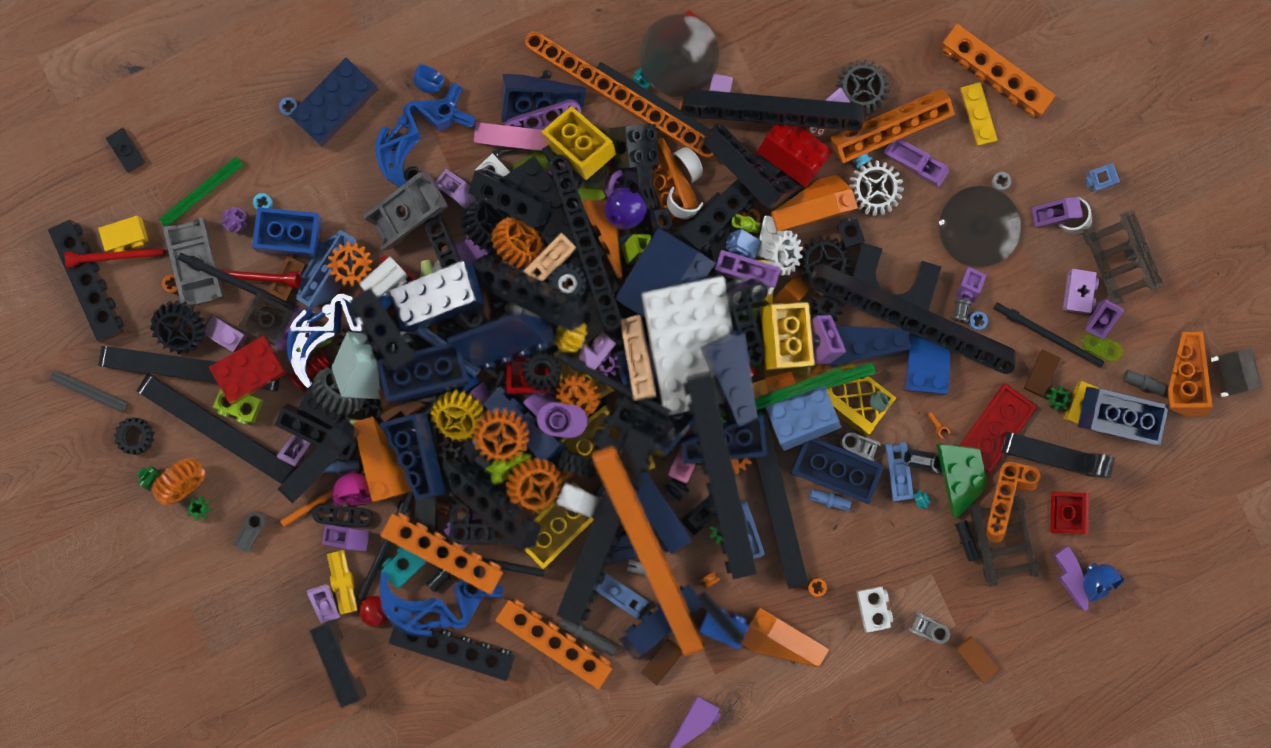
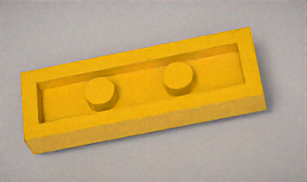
(978, 114)

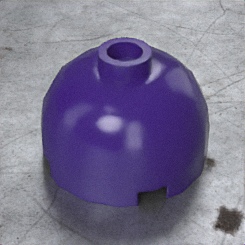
(625, 209)

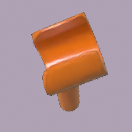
(939, 427)

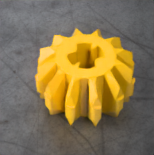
(568, 340)

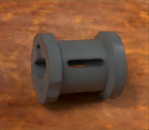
(961, 310)

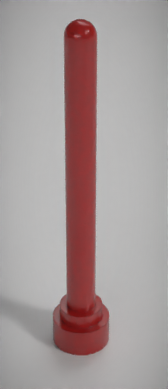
(73, 259)
(292, 279)

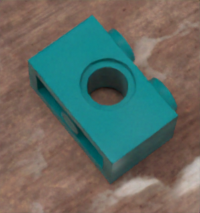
(398, 576)

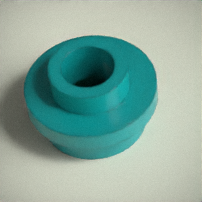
(922, 499)

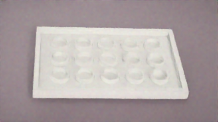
(679, 324)

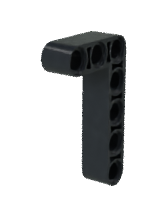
(749, 170)
(319, 460)
(1084, 463)

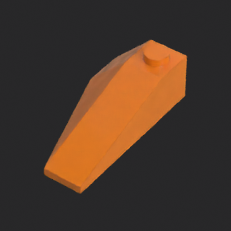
(670, 175)
(819, 201)
(606, 234)
(1189, 383)
(379, 461)
(778, 639)

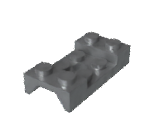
(418, 197)
(193, 240)

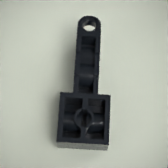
(635, 155)

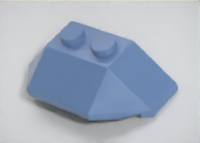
(316, 283)

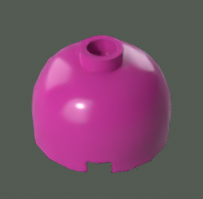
(351, 489)

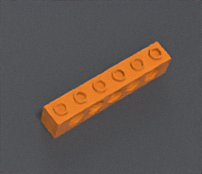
(1009, 71)
(893, 125)
(393, 533)
(594, 677)

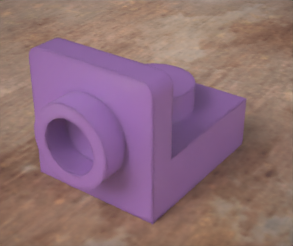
(971, 285)

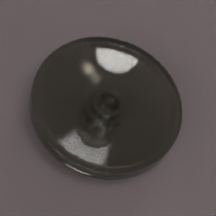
(678, 54)
(979, 226)

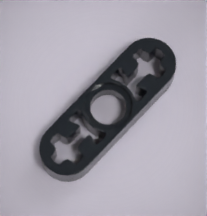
(327, 508)

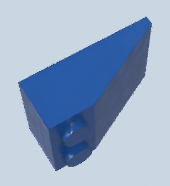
(927, 367)

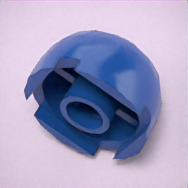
(1100, 581)

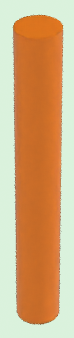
(307, 507)

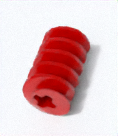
(312, 368)

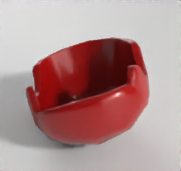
(371, 612)

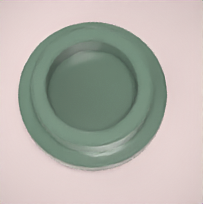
(879, 401)

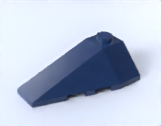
(526, 94)

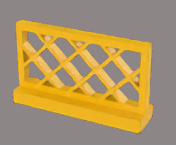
(851, 415)

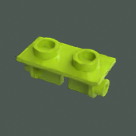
(502, 470)

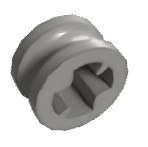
(1003, 175)

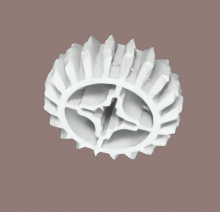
(886, 174)

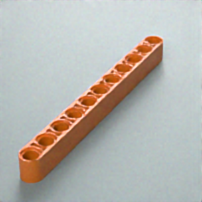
(615, 87)
(648, 551)

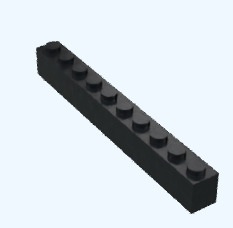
(721, 475)
(605, 531)

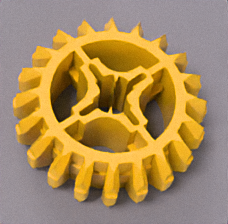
(454, 413)

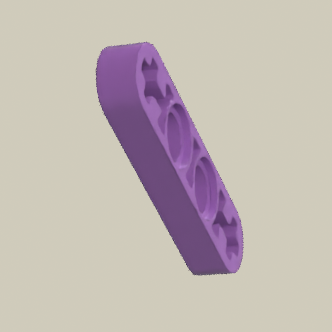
(541, 114)

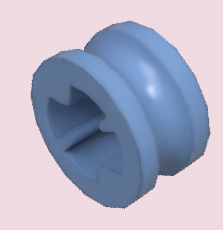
(284, 102)
(984, 320)

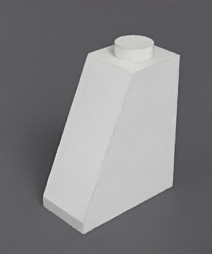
(579, 501)

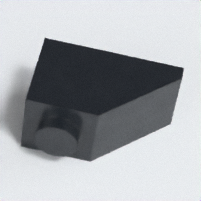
(700, 515)

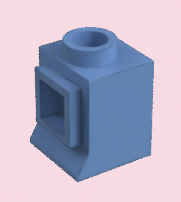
(1093, 182)
(742, 244)

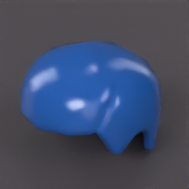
(427, 79)

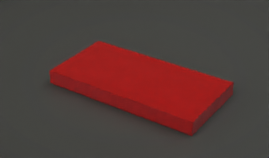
(1005, 413)

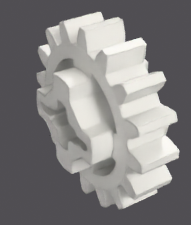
(784, 251)

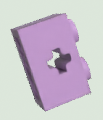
(1073, 300)

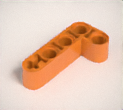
(1005, 501)

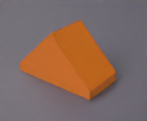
(792, 292)

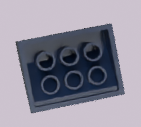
(662, 265)
(504, 340)

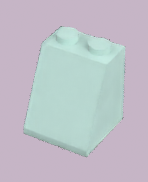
(356, 368)

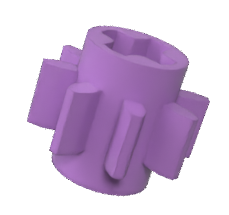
(234, 219)
(611, 369)

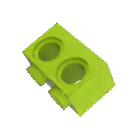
(237, 408)

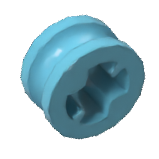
(862, 160)
(261, 196)

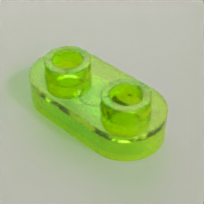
(1101, 347)

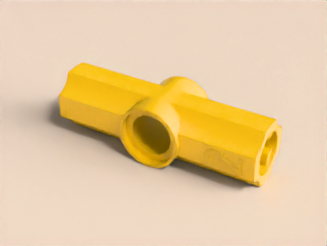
(342, 582)

